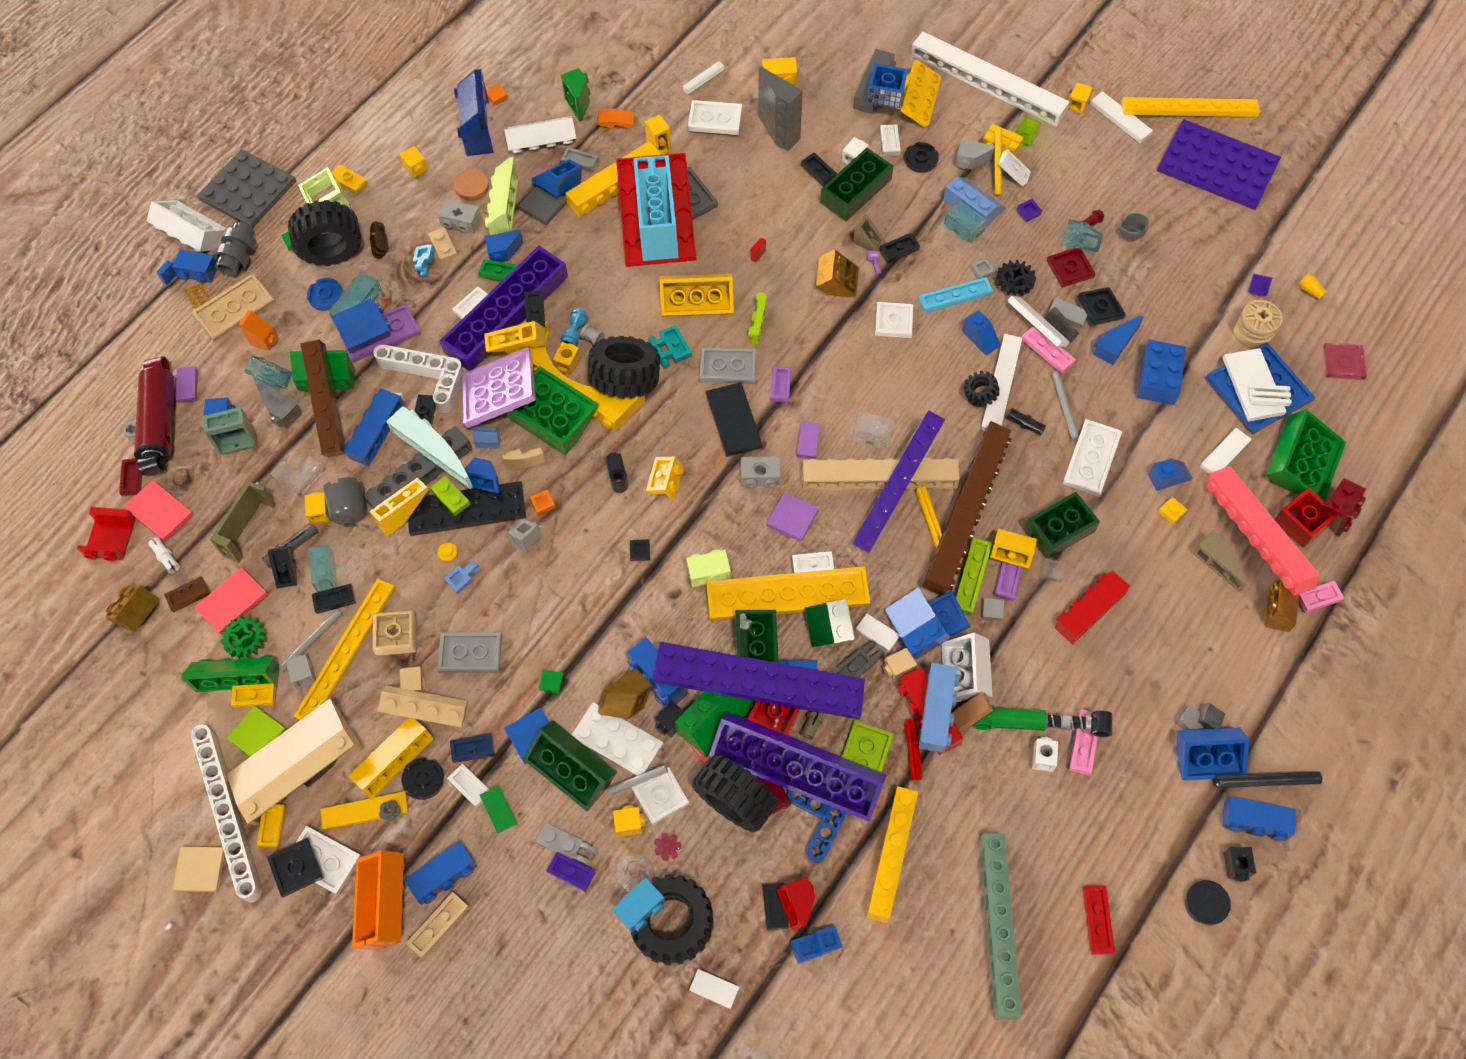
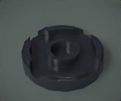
(921, 157)
(422, 779)
(1207, 902)

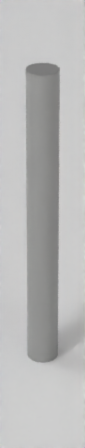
(1065, 405)
(313, 637)

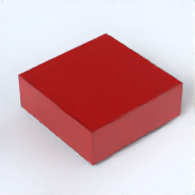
(758, 249)

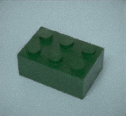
(1062, 525)

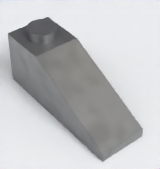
(281, 408)

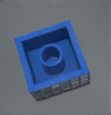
(887, 85)

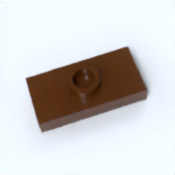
(187, 594)

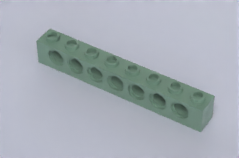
(1000, 927)

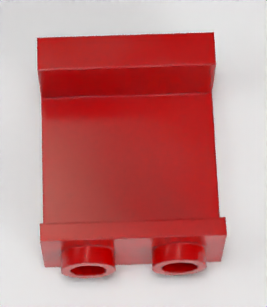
(109, 534)

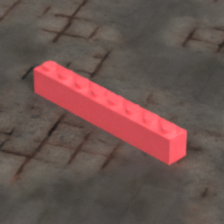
(1263, 531)

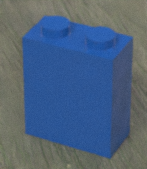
(361, 325)

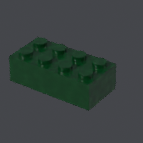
(856, 183)

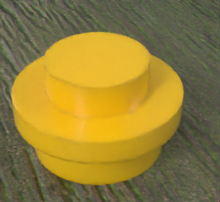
(447, 552)

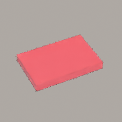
(158, 510)
(230, 600)

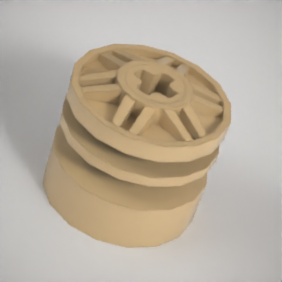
(1257, 324)

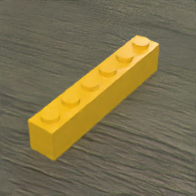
(602, 185)
(892, 855)

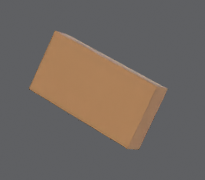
(972, 711)

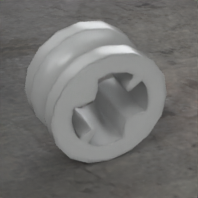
(127, 430)

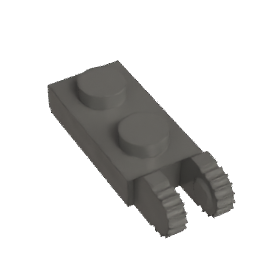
(859, 662)

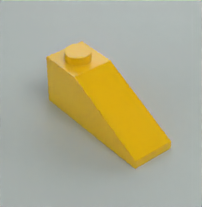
(516, 338)
(397, 509)

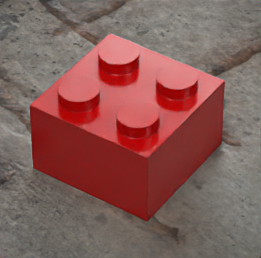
(1305, 517)
(774, 716)

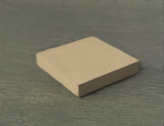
(199, 869)

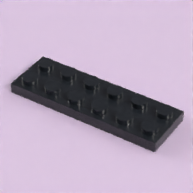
(484, 509)

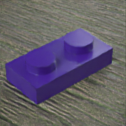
(571, 871)

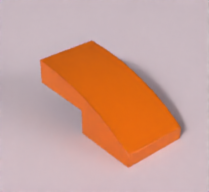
(612, 117)

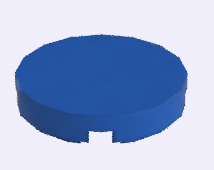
(324, 293)

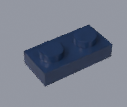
(472, 748)

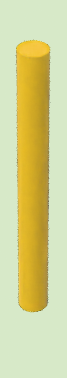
(998, 170)

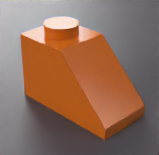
(258, 331)

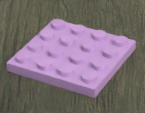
(498, 387)

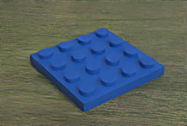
(1281, 375)

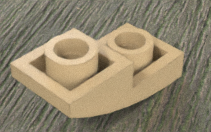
(515, 459)

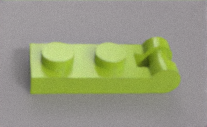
(758, 318)

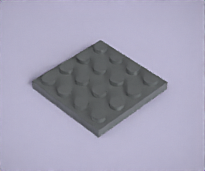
(246, 188)

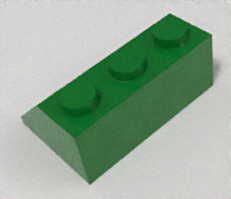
(340, 366)

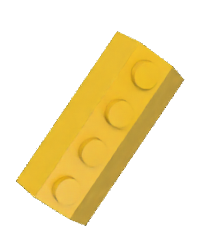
(696, 294)

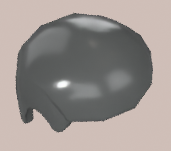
(1134, 226)

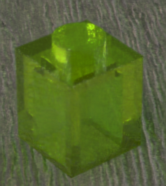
(1029, 130)

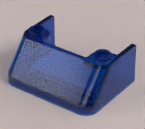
(473, 114)

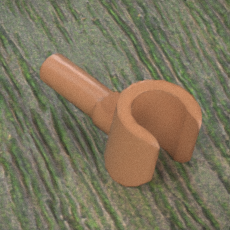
(385, 301)

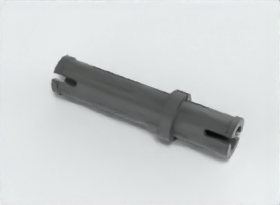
(295, 541)

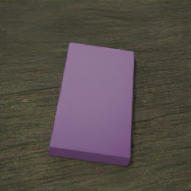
(402, 328)

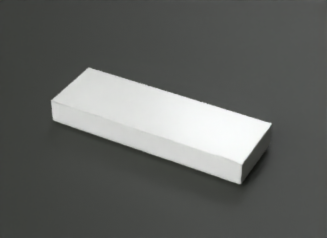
(1226, 451)

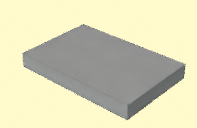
(727, 365)
(470, 652)

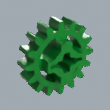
(243, 636)

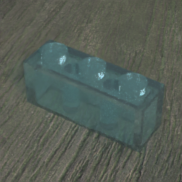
(361, 289)

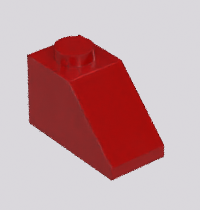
(797, 901)

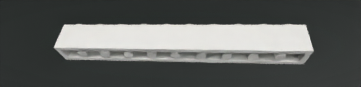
(990, 79)

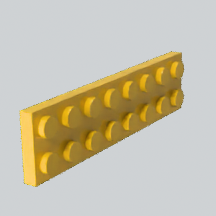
(787, 592)

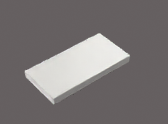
(1247, 369)
(1092, 457)

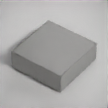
(982, 269)
(993, 609)

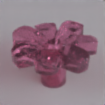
(667, 846)

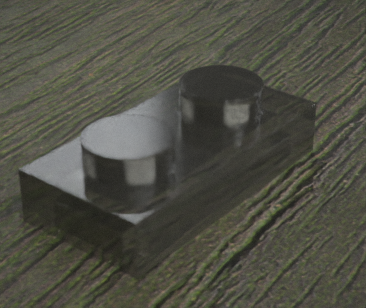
(1061, 324)

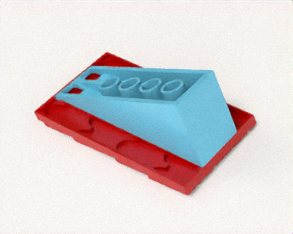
(656, 209)

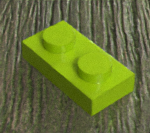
(450, 495)

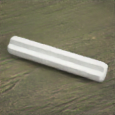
(703, 77)

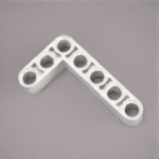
(426, 368)

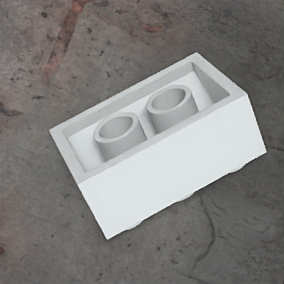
(973, 664)

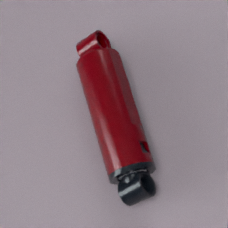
(154, 416)

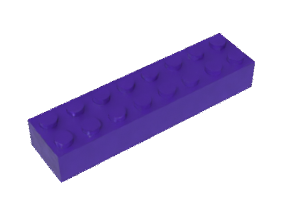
(503, 306)
(799, 766)

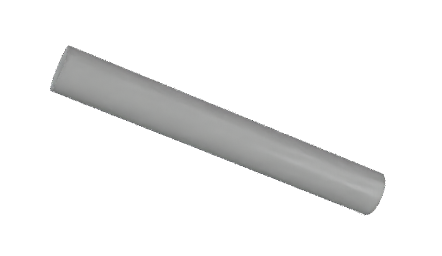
(637, 780)

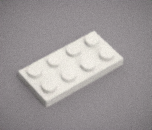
(617, 741)

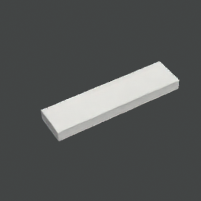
(1127, 123)
(1038, 321)

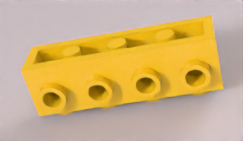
(391, 757)

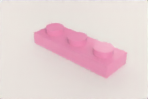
(1046, 349)
(1083, 749)

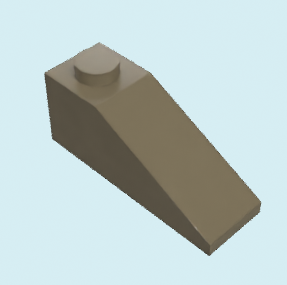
(1220, 558)

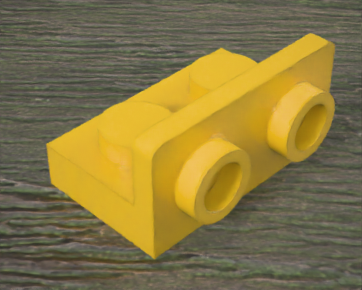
(665, 476)

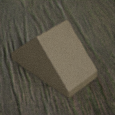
(867, 235)

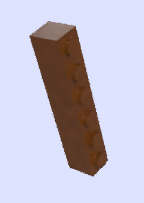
(323, 398)

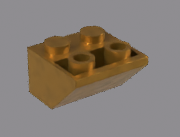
(837, 275)
(131, 607)
(1281, 607)
(625, 696)

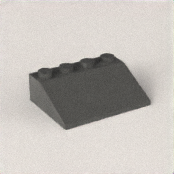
(779, 108)

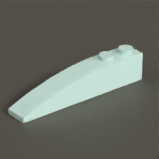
(428, 442)

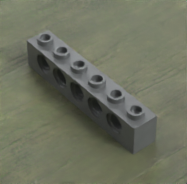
(428, 470)

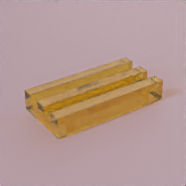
(194, 289)

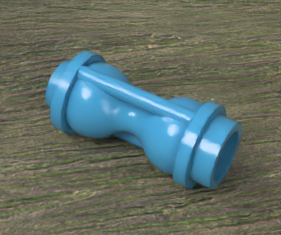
(577, 320)

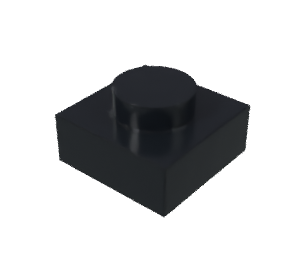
(640, 550)

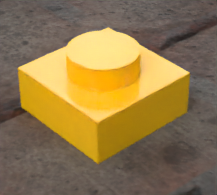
(1172, 510)

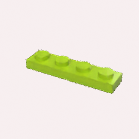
(973, 574)

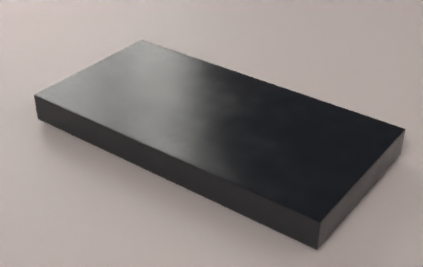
(733, 419)

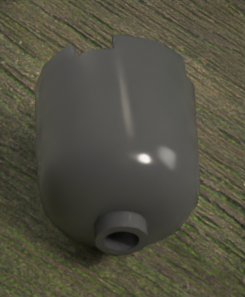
(345, 501)

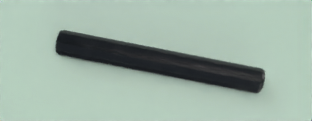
(1268, 779)

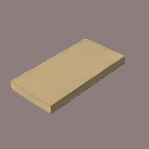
(229, 307)

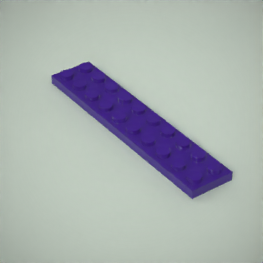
(759, 680)

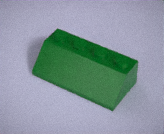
(225, 673)
(702, 719)

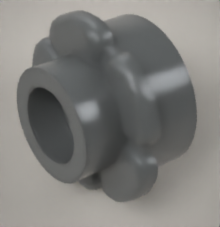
(395, 811)

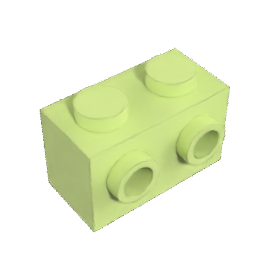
(708, 567)

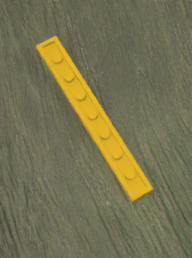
(346, 648)

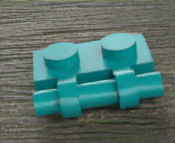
(675, 344)

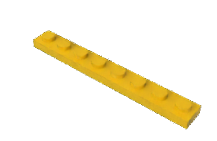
(1190, 107)

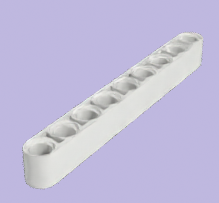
(231, 819)

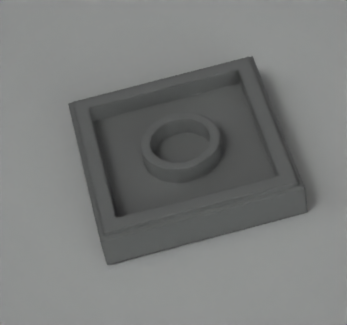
(542, 205)

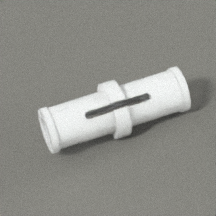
(164, 555)

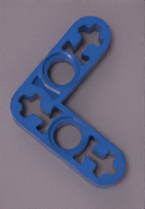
(824, 814)

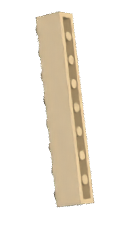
(874, 474)

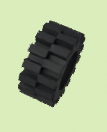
(981, 397)

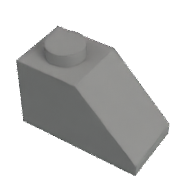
(973, 154)

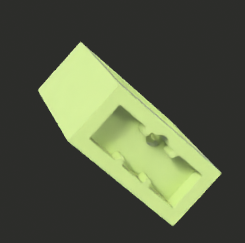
(324, 180)

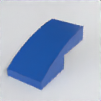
(816, 944)

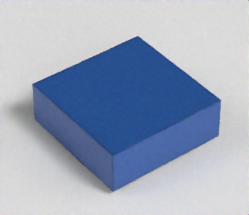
(166, 272)

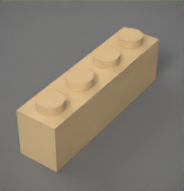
(422, 706)

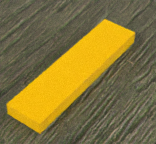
(360, 811)

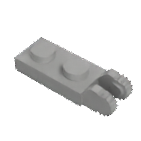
(564, 843)

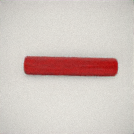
(913, 750)

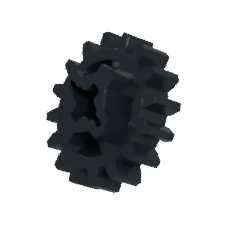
(1016, 278)

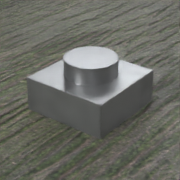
(1211, 716)

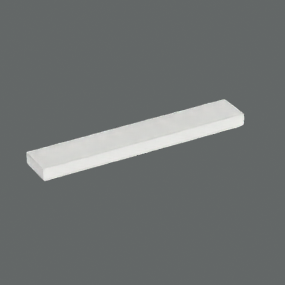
(1004, 375)

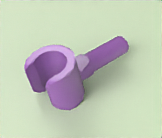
(873, 256)

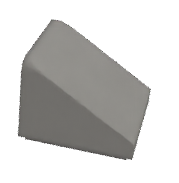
(1189, 719)

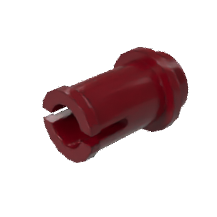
(1096, 217)

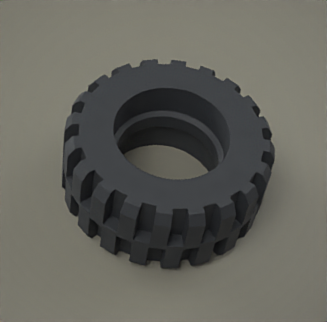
(323, 217)
(623, 366)
(735, 793)
(699, 933)

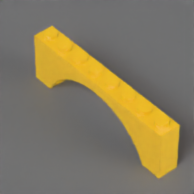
(611, 411)

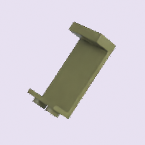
(238, 517)

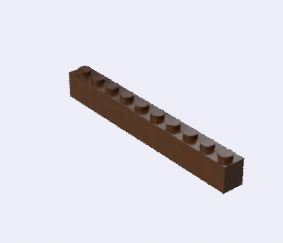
(966, 509)

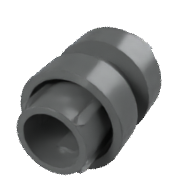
(235, 248)

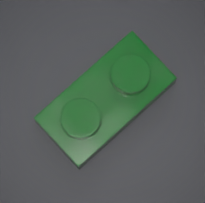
(495, 270)

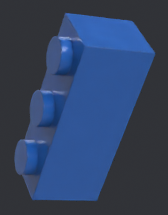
(1259, 818)
(440, 873)

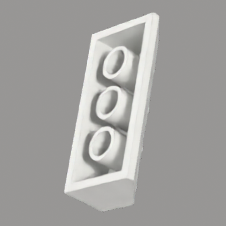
(540, 133)
(185, 224)

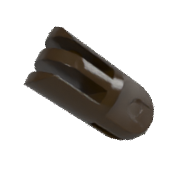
(378, 240)

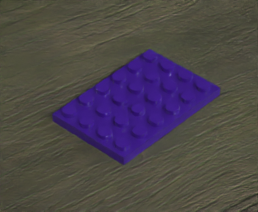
(1219, 164)

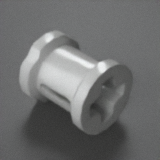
(591, 334)

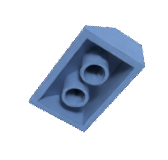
(974, 197)

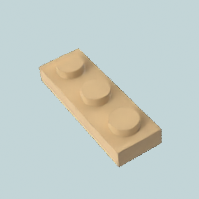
(437, 925)

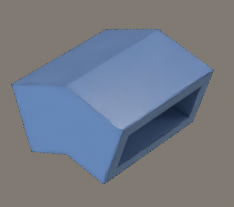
(487, 437)

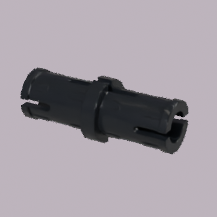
(1026, 421)

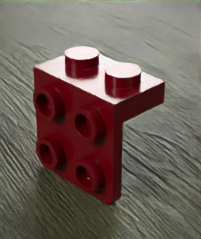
(1346, 503)

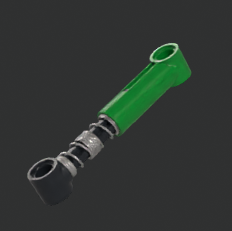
(1097, 723)

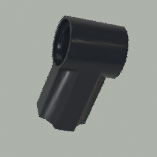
(617, 472)

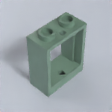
(228, 421)

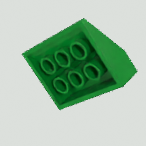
(557, 413)
(1306, 455)

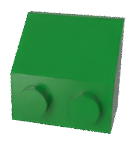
(576, 92)

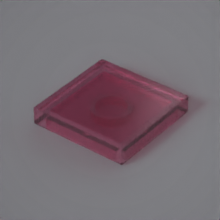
(1345, 361)

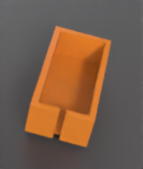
(378, 900)

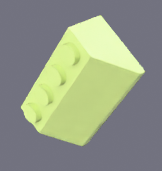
(502, 198)

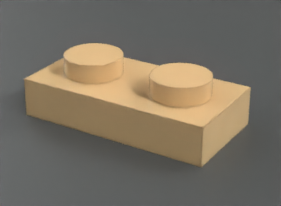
(443, 245)

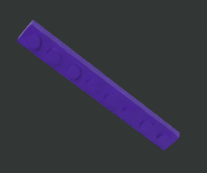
(898, 481)

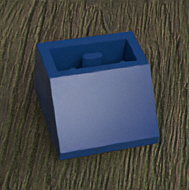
(560, 178)

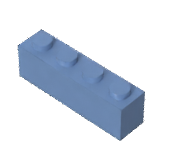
(937, 708)

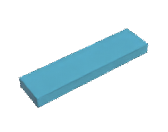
(955, 295)

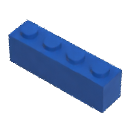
(373, 428)

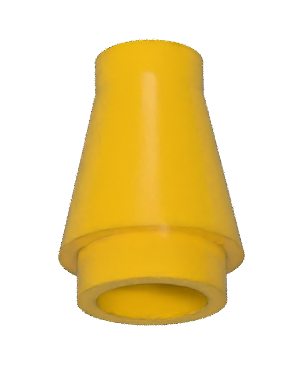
(1312, 286)

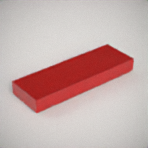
(1098, 920)

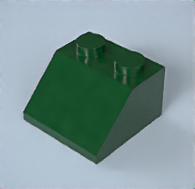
(829, 623)

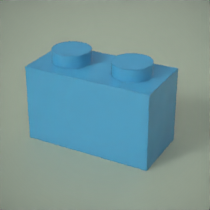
(639, 906)

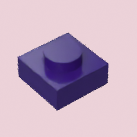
(1029, 210)
(1260, 284)

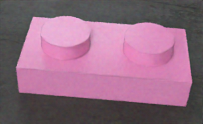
(1320, 597)

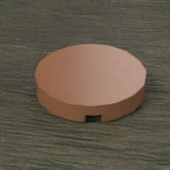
(471, 184)

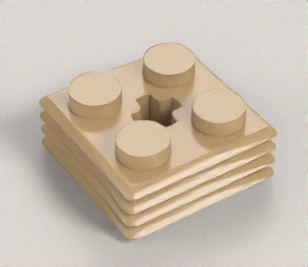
(385, 624)

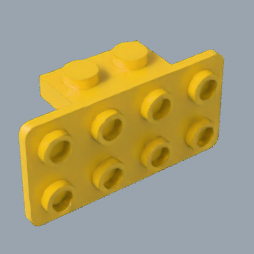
(920, 93)

